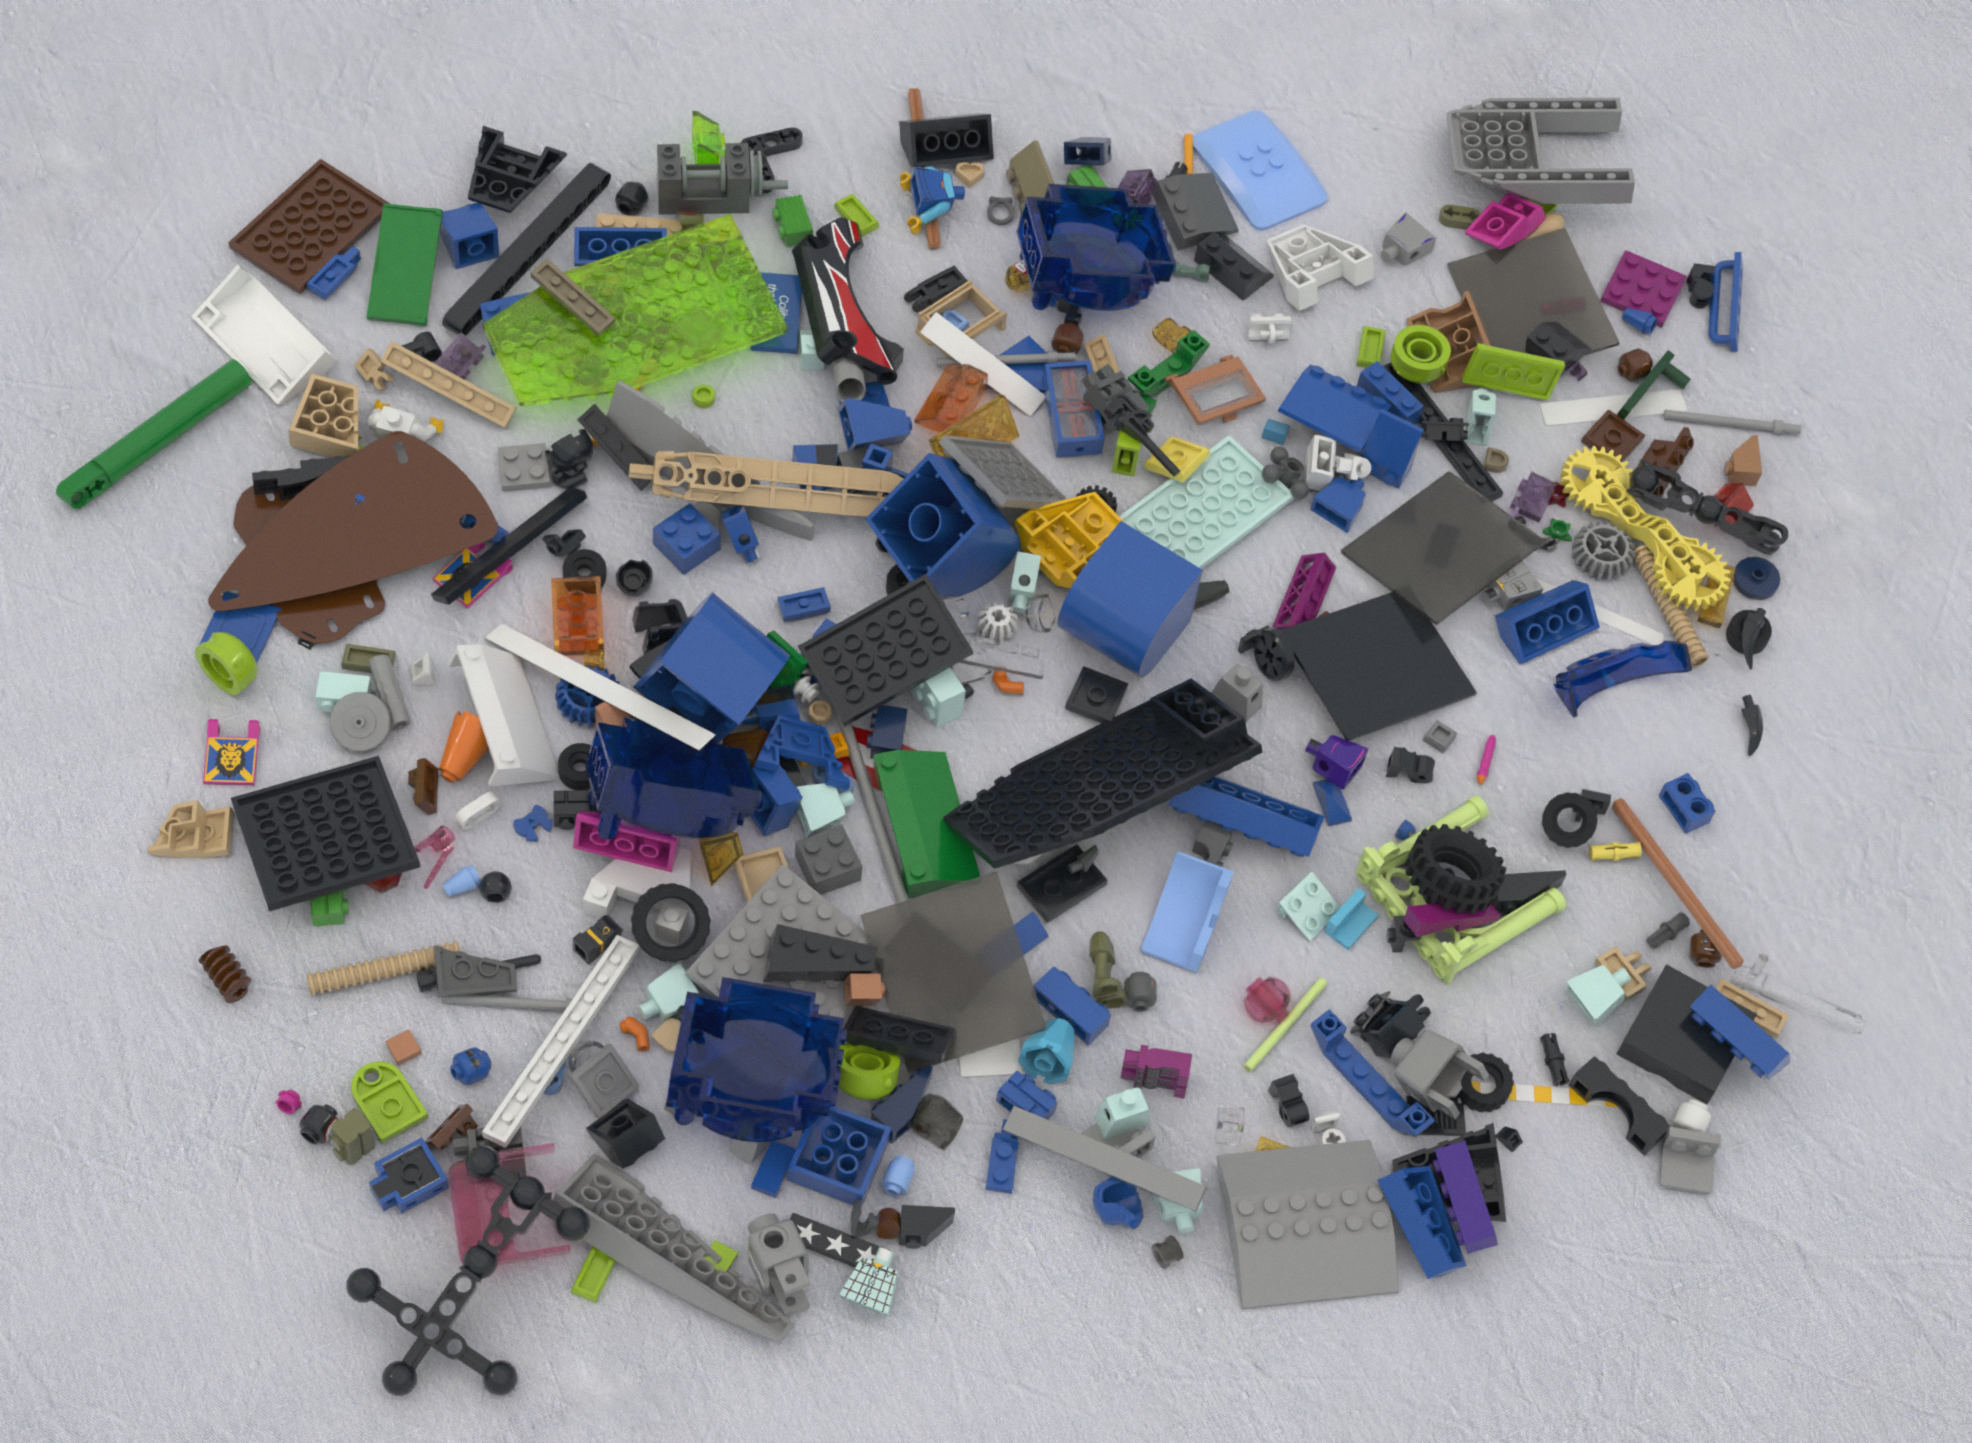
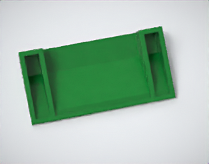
(917, 797)

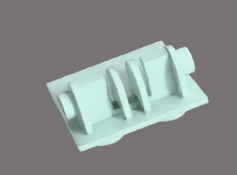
(1308, 906)

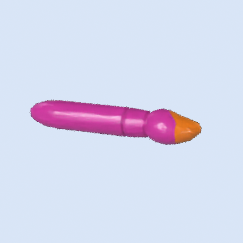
(1485, 763)

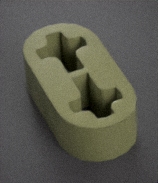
(1459, 217)

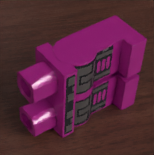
(1157, 1069)

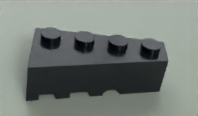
(815, 957)

